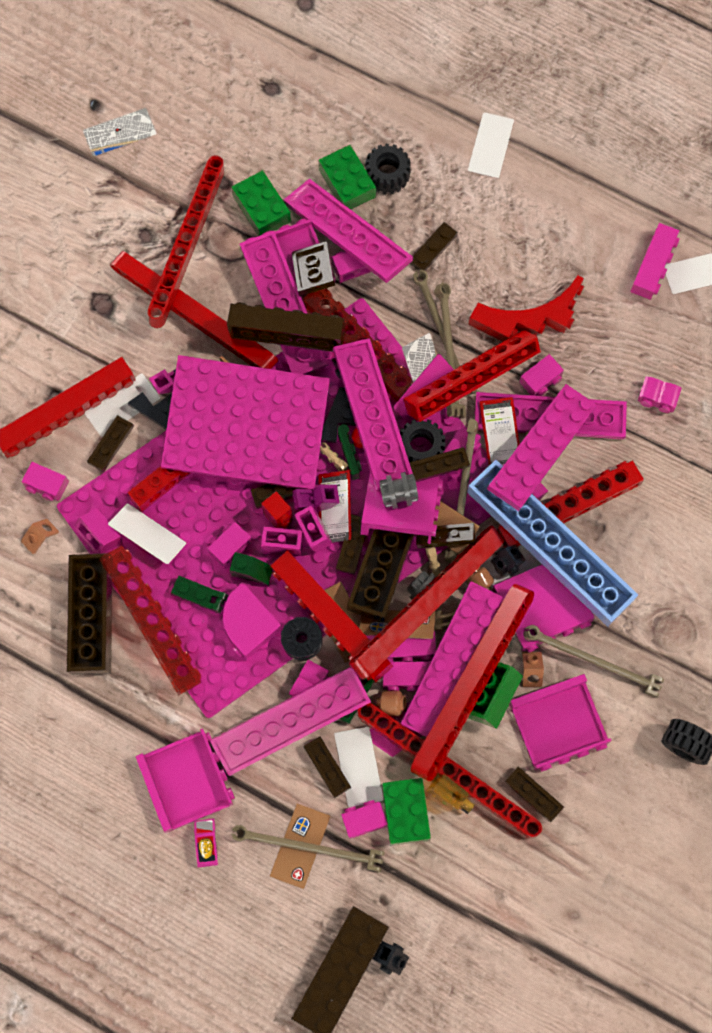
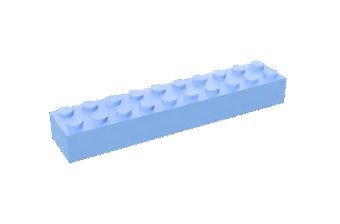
(557, 550)

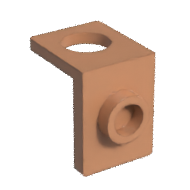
(37, 534)
(532, 666)

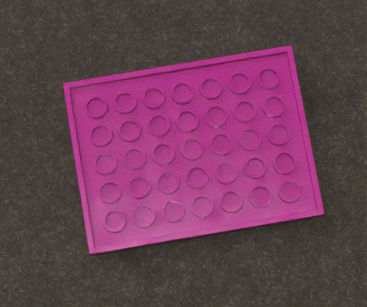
(245, 423)

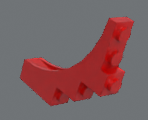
(506, 323)

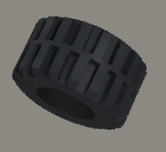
(388, 156)
(424, 430)
(688, 741)

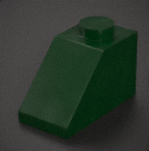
(250, 569)

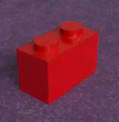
(277, 511)

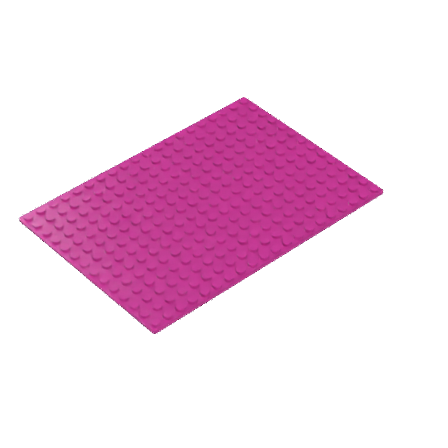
(206, 504)

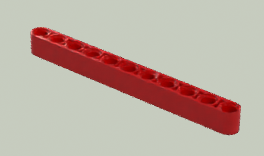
(186, 248)
(194, 313)
(426, 603)
(472, 682)
(459, 771)

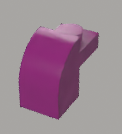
(321, 498)

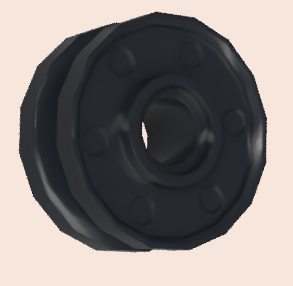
(295, 628)

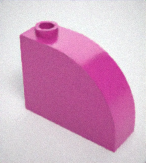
(248, 622)

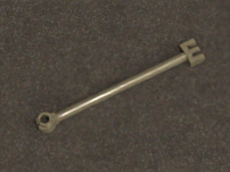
(442, 292)
(433, 309)
(472, 431)
(649, 683)
(370, 859)

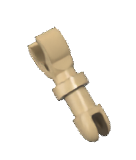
(333, 457)
(432, 557)

